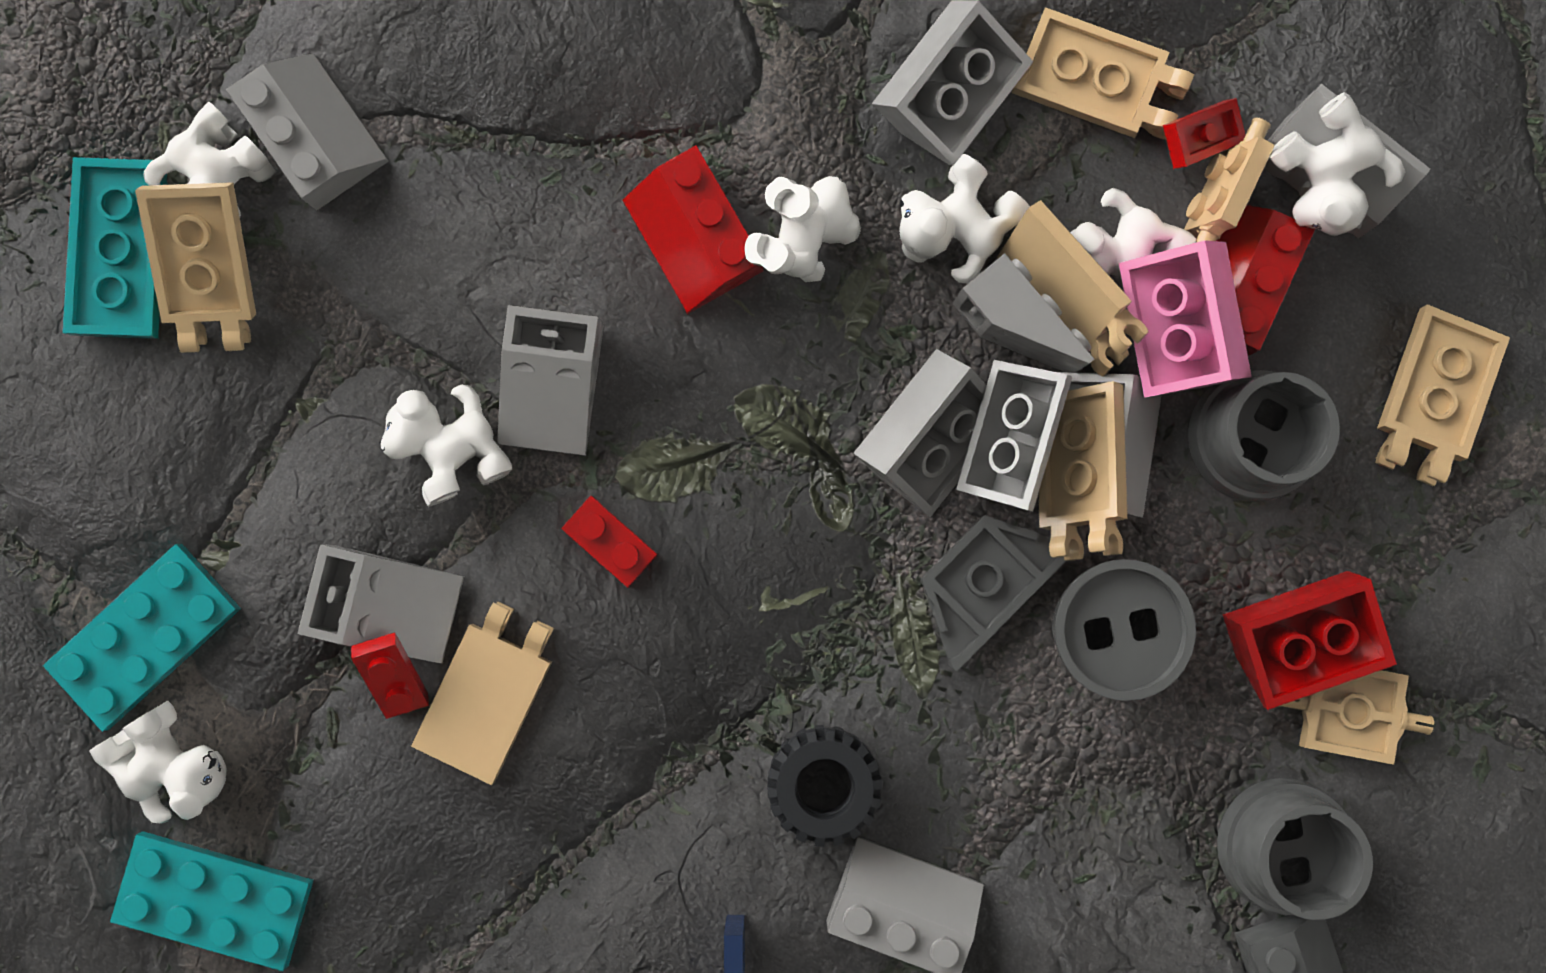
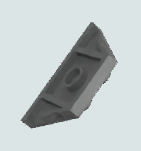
(985, 583)

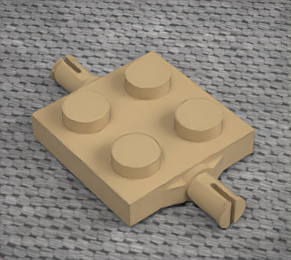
(1229, 184)
(1360, 717)

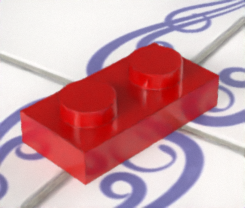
(1204, 133)
(609, 541)
(389, 675)

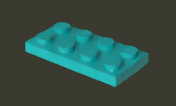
(107, 254)
(141, 637)
(212, 901)

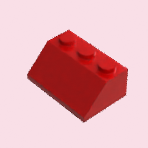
(691, 229)
(1263, 261)
(1310, 638)

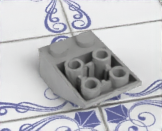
(1014, 315)
(548, 379)
(370, 596)

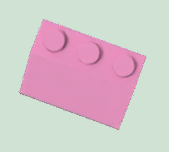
(1190, 318)

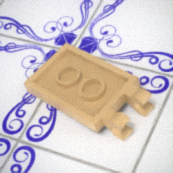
(1100, 75)
(198, 261)
(1077, 284)
(1440, 392)
(1086, 474)
(485, 696)

